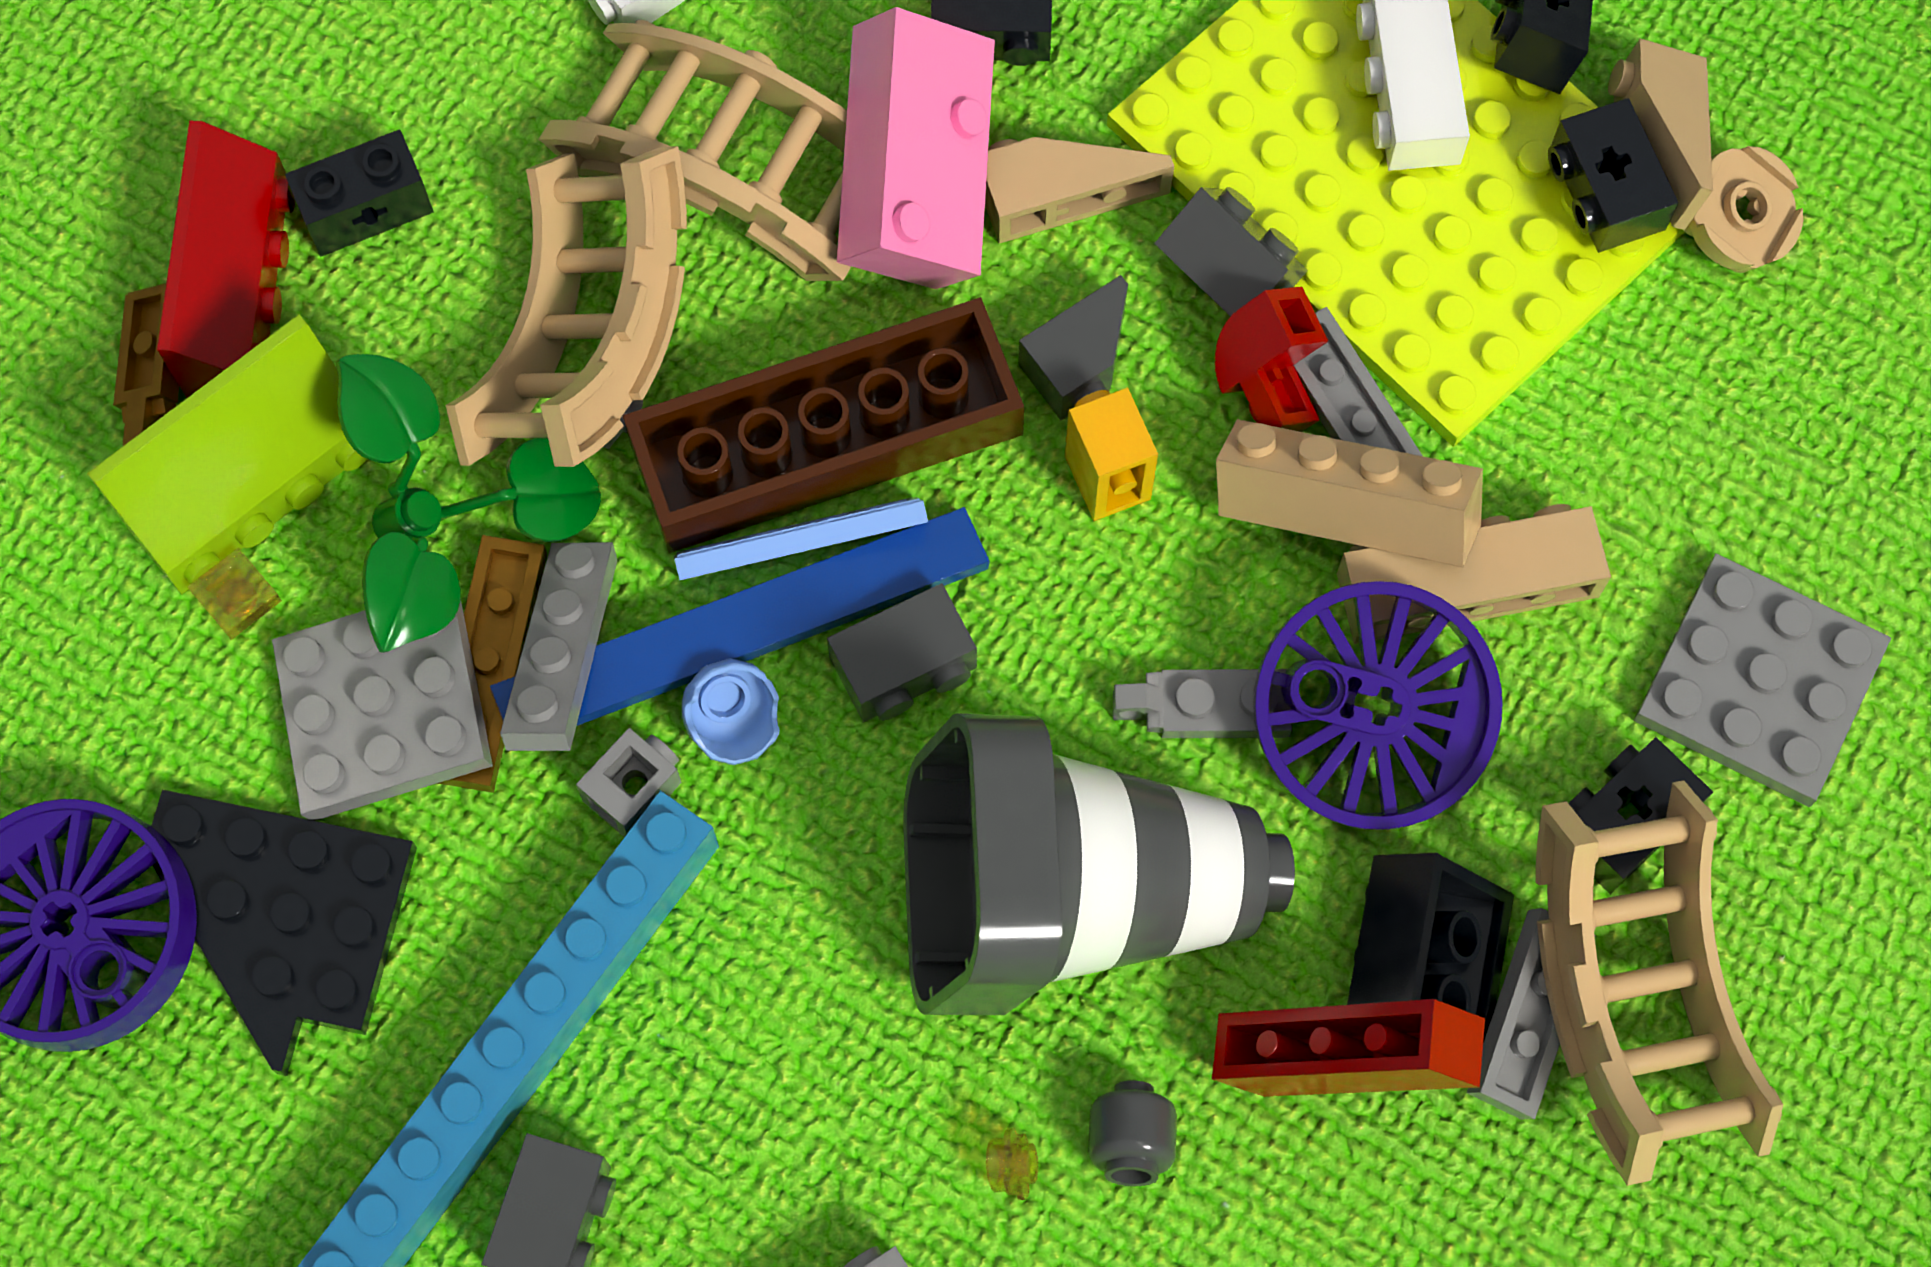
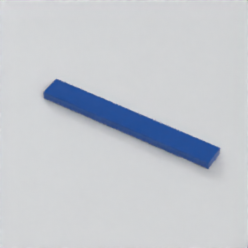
(776, 613)

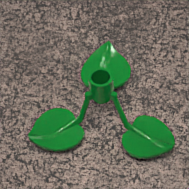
(405, 588)

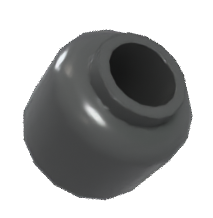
(1132, 1134)

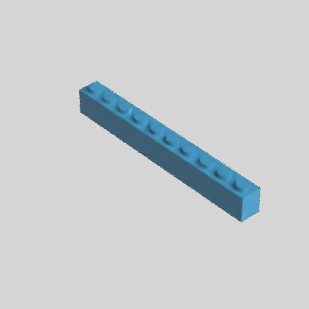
(519, 1042)

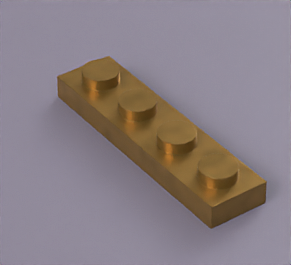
(497, 624)

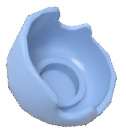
(731, 711)

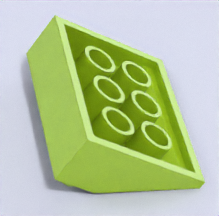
(232, 457)

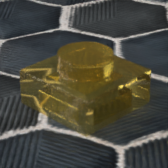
(234, 593)

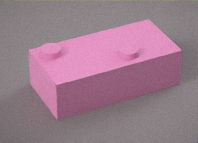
(916, 149)

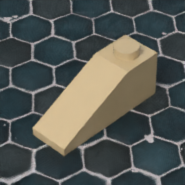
(1673, 108)
(1058, 182)

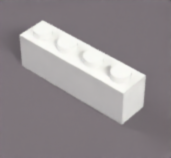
(1415, 82)

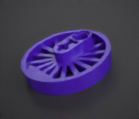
(1469, 729)
(96, 938)

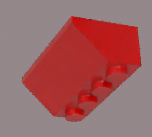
(223, 255)

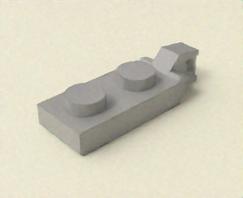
(1198, 703)

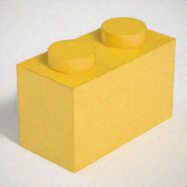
(1110, 452)

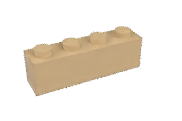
(1350, 492)
(1508, 570)

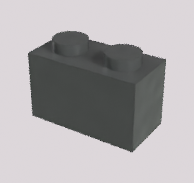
(1228, 249)
(903, 654)
(550, 1207)

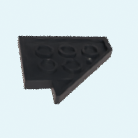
(289, 913)

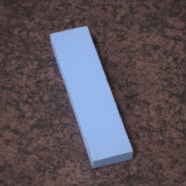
(800, 537)

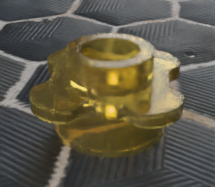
(1012, 1164)

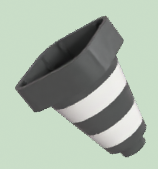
(1065, 867)

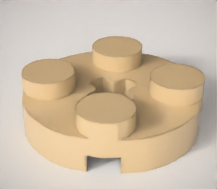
(1775, 221)

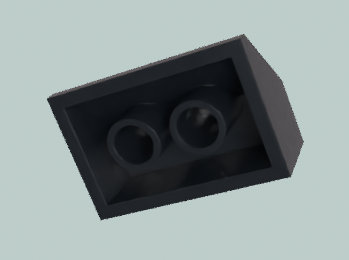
(1431, 935)

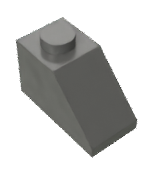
(1076, 348)

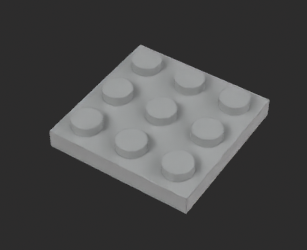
(1763, 680)
(377, 720)

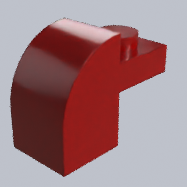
(1260, 352)

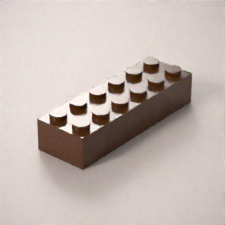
(825, 424)

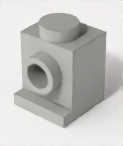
(628, 758)

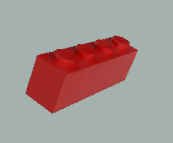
(1350, 1048)

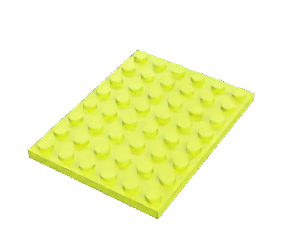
(1433, 273)

